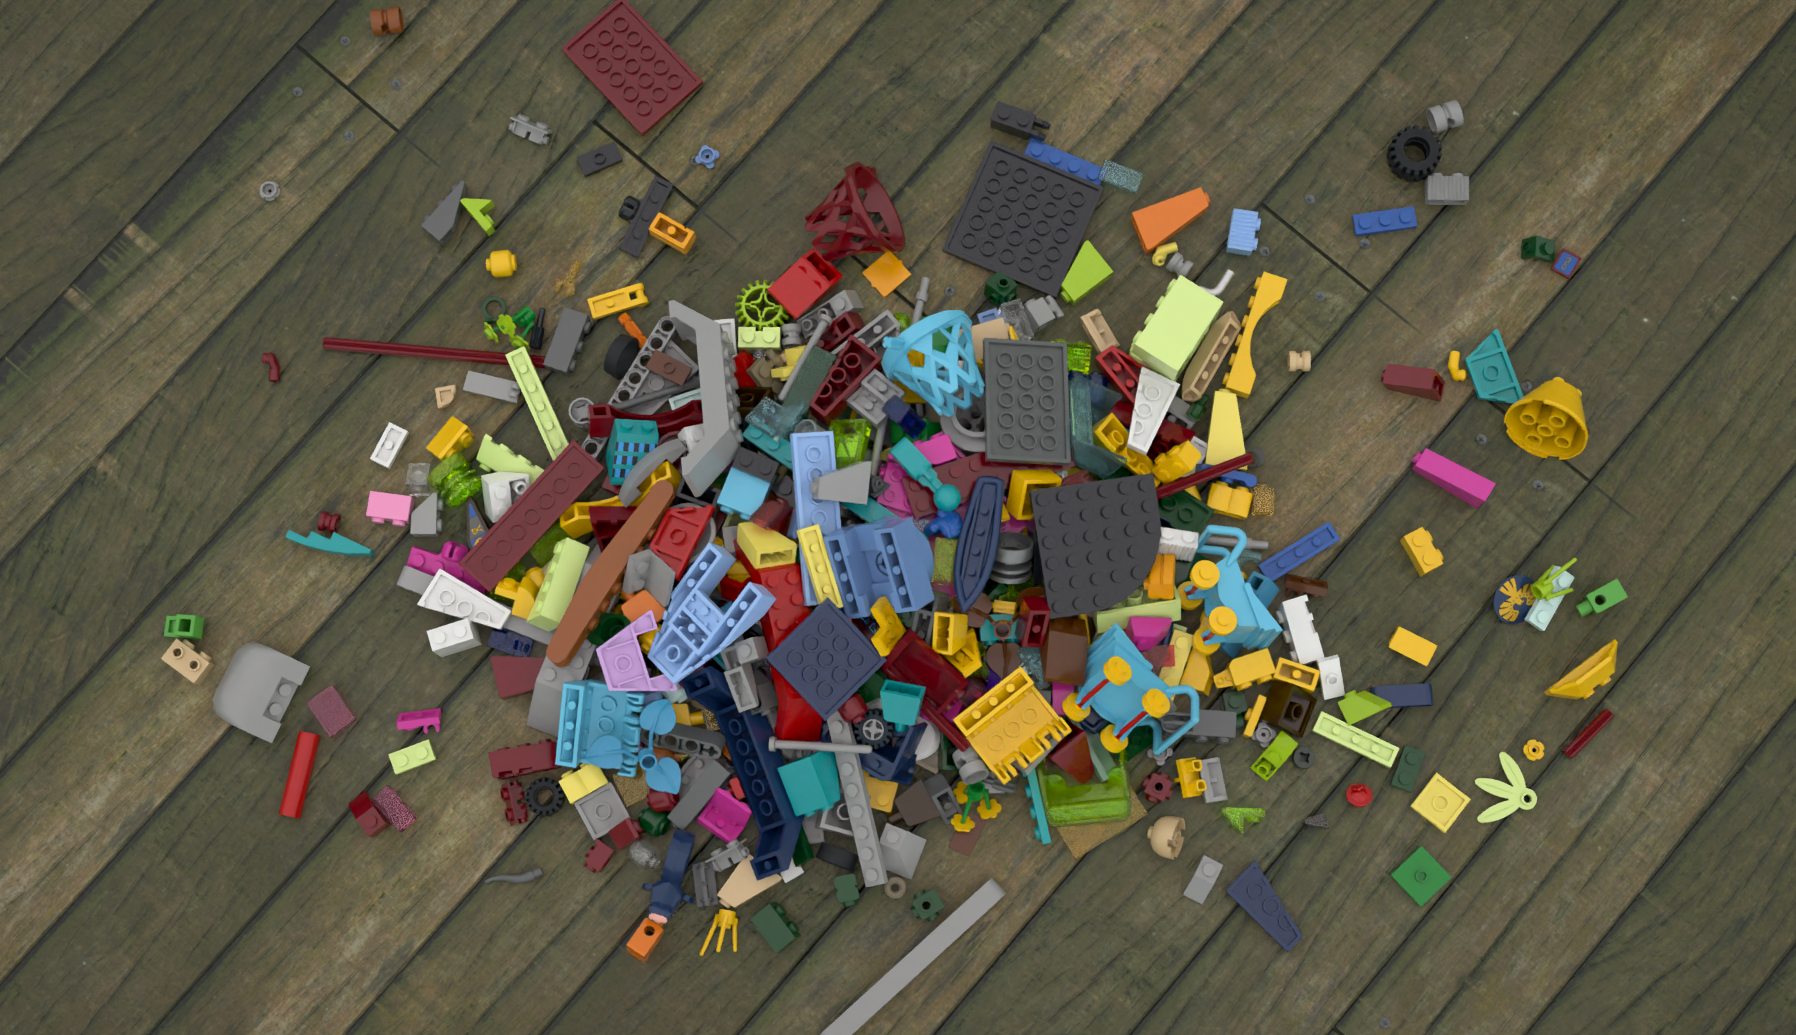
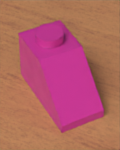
(1147, 631)

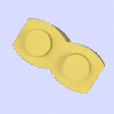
(582, 782)

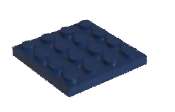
(826, 659)

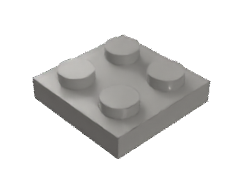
(602, 810)

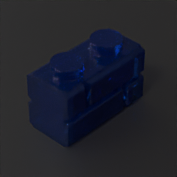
(904, 416)

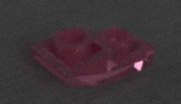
(394, 809)

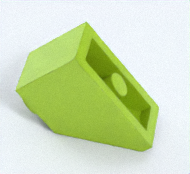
(1361, 706)

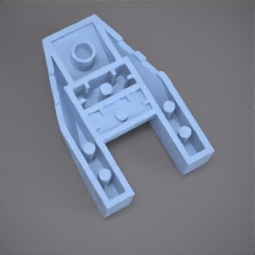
(695, 626)

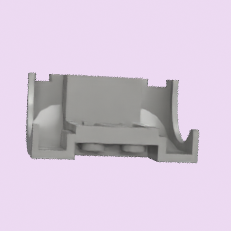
(258, 689)

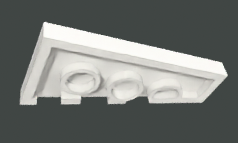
(1150, 407)
(458, 599)

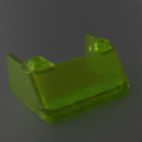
(1086, 802)

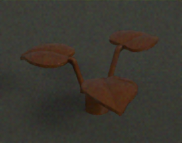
(1000, 656)

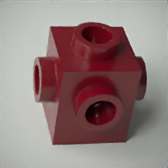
(1151, 793)

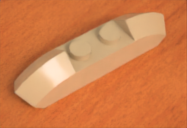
(1209, 356)

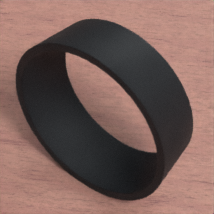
(621, 355)

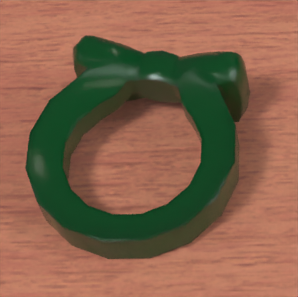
(488, 318)

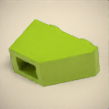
(1274, 755)

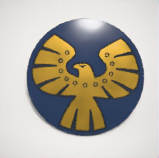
(1514, 599)

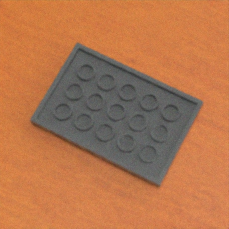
(1026, 402)

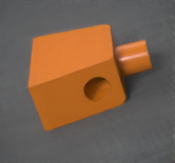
(639, 604)
(642, 945)

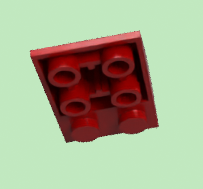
(805, 283)

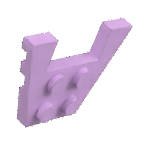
(624, 663)

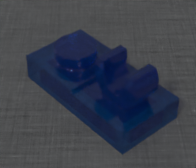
(510, 643)

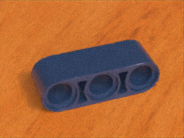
(1405, 695)

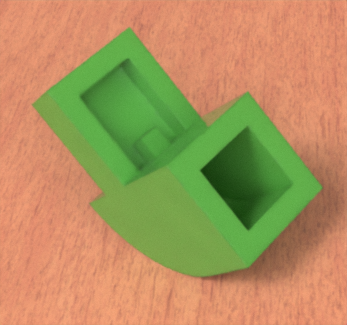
(184, 627)

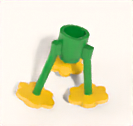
(970, 794)

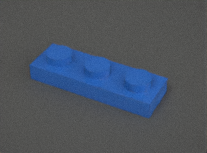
(1384, 221)

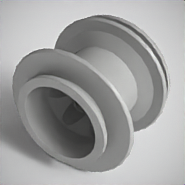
(967, 441)

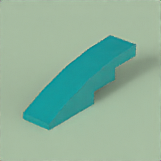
(336, 545)

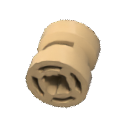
(1299, 361)

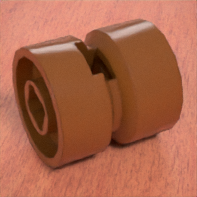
(386, 21)

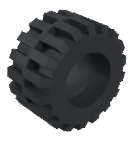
(1421, 139)

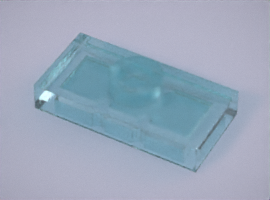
(1120, 176)

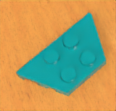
(1493, 372)

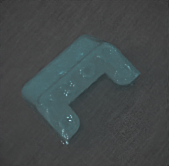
(1087, 407)

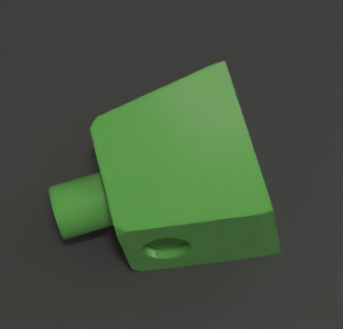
(1610, 595)

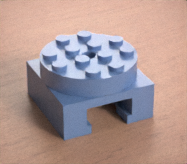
(880, 561)

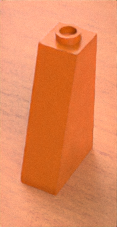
(1167, 218)

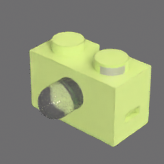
(759, 341)

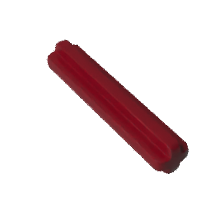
(1588, 733)

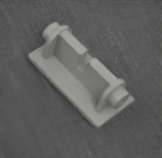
(523, 125)
(721, 858)

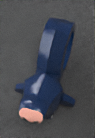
(667, 892)

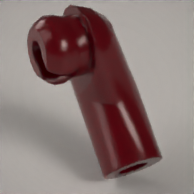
(274, 366)

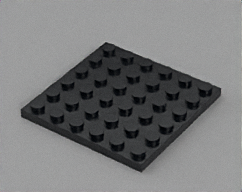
(1023, 219)

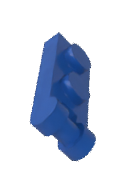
(1244, 479)

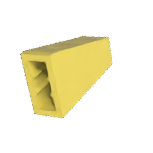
(1224, 430)

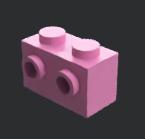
(390, 508)

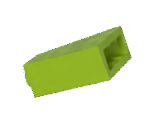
(1085, 274)

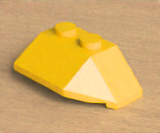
(1587, 675)

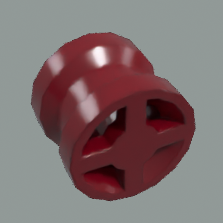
(329, 522)

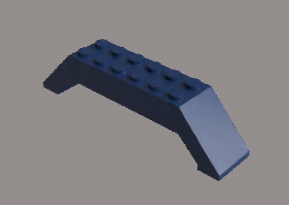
(756, 768)

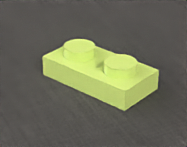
(412, 757)

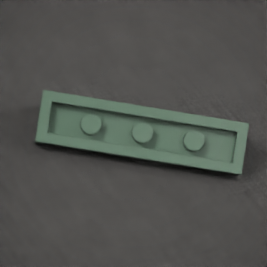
(1099, 754)

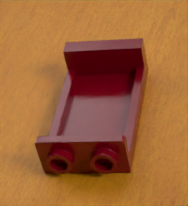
(927, 669)

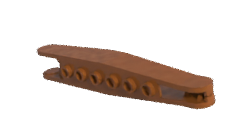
(607, 574)

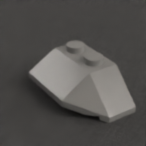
(874, 332)

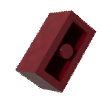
(1032, 621)

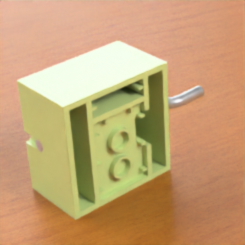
(1178, 326)

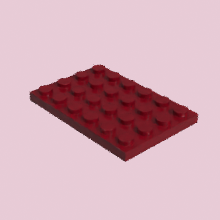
(632, 66)

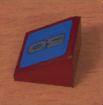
(1565, 263)

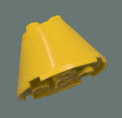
(1549, 421)

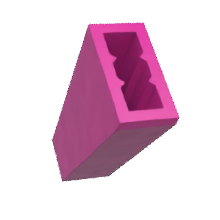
(1453, 477)

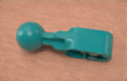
(919, 468)

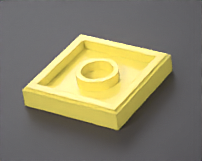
(1440, 802)

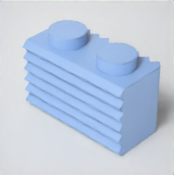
(1242, 232)

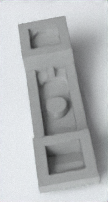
(670, 450)

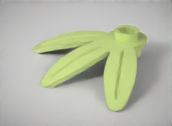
(1514, 794)

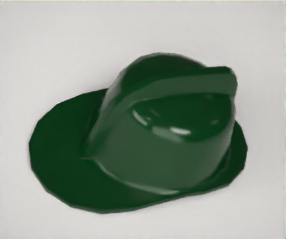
(608, 626)

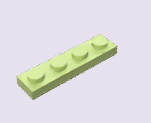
(1355, 739)

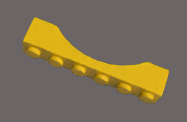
(1242, 374)
(576, 518)
(1199, 668)

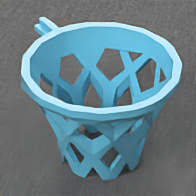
(920, 339)

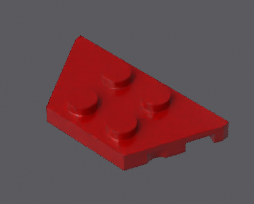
(680, 535)

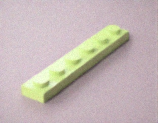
(538, 401)

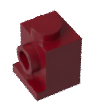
(598, 856)

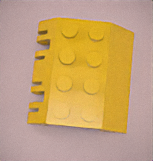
(1010, 725)

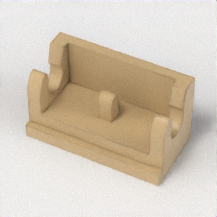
(1098, 331)

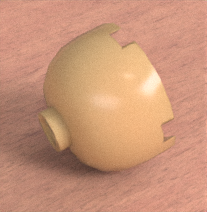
(1166, 836)

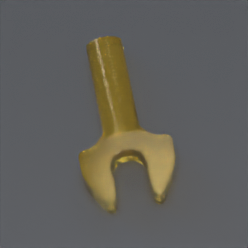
(568, 281)

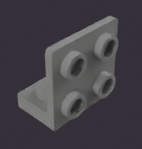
(649, 573)

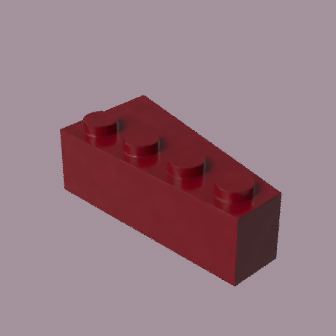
(843, 380)
(1167, 436)

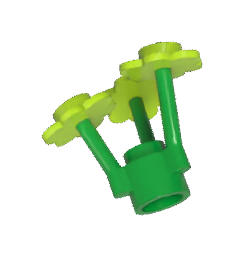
(506, 324)

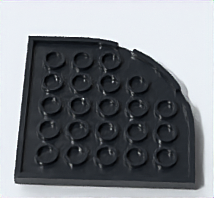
(1095, 541)

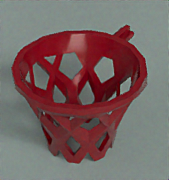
(860, 224)

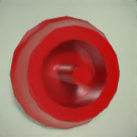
(1359, 795)

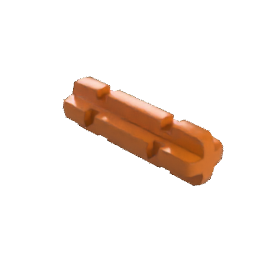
(632, 329)

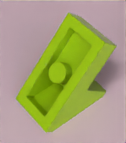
(477, 209)

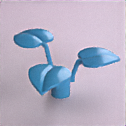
(660, 776)

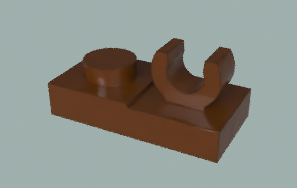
(1313, 587)

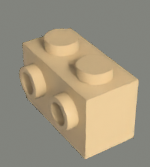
(187, 661)

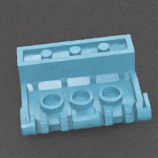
(594, 711)

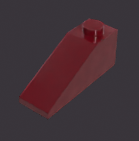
(840, 330)

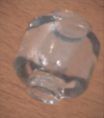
(644, 854)

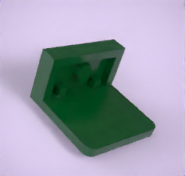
(1138, 740)

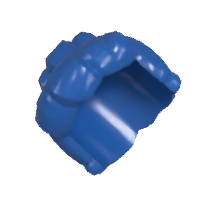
(946, 523)

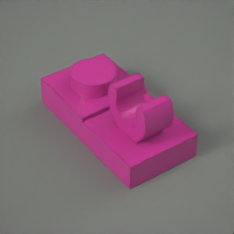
(412, 720)

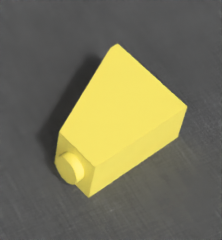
(764, 546)

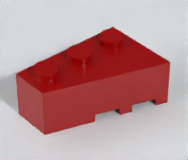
(1121, 371)

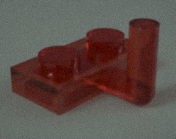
(1160, 657)

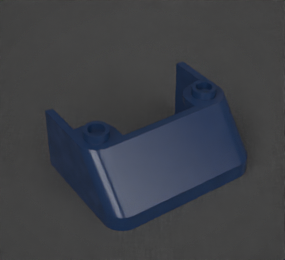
(887, 760)

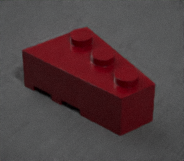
(608, 521)
(523, 760)

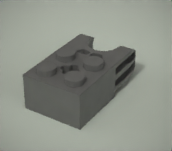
(1211, 726)

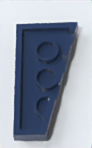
(1260, 901)

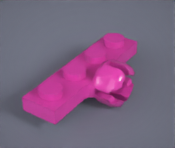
(447, 561)

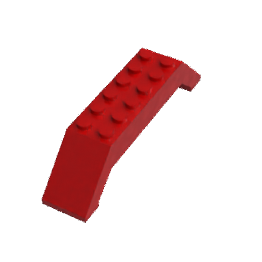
(795, 716)

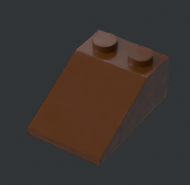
(1065, 651)

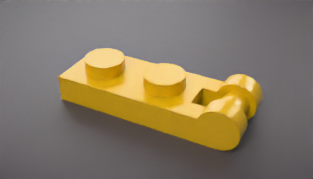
(617, 301)

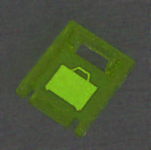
(850, 447)

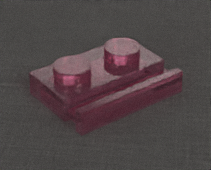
(331, 711)

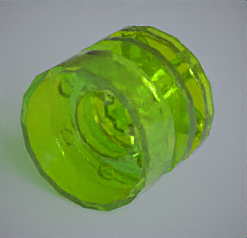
(455, 480)

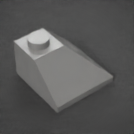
(900, 850)

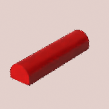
(299, 774)

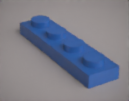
(1063, 160)
(1299, 552)

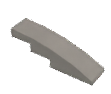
(740, 678)

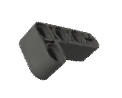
(688, 740)

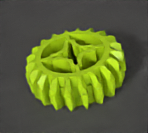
(755, 307)

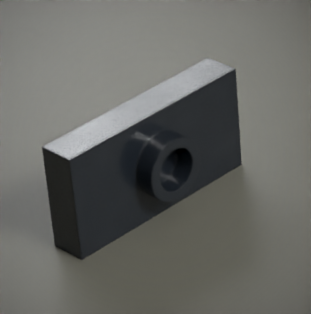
(599, 159)

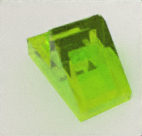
(1236, 815)

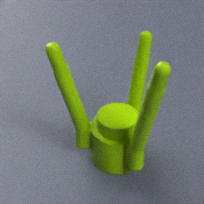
(1543, 587)

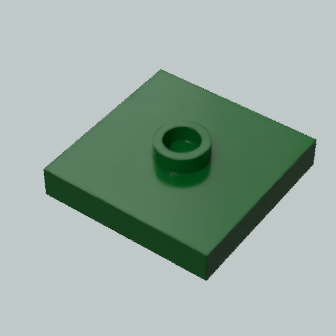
(1420, 876)

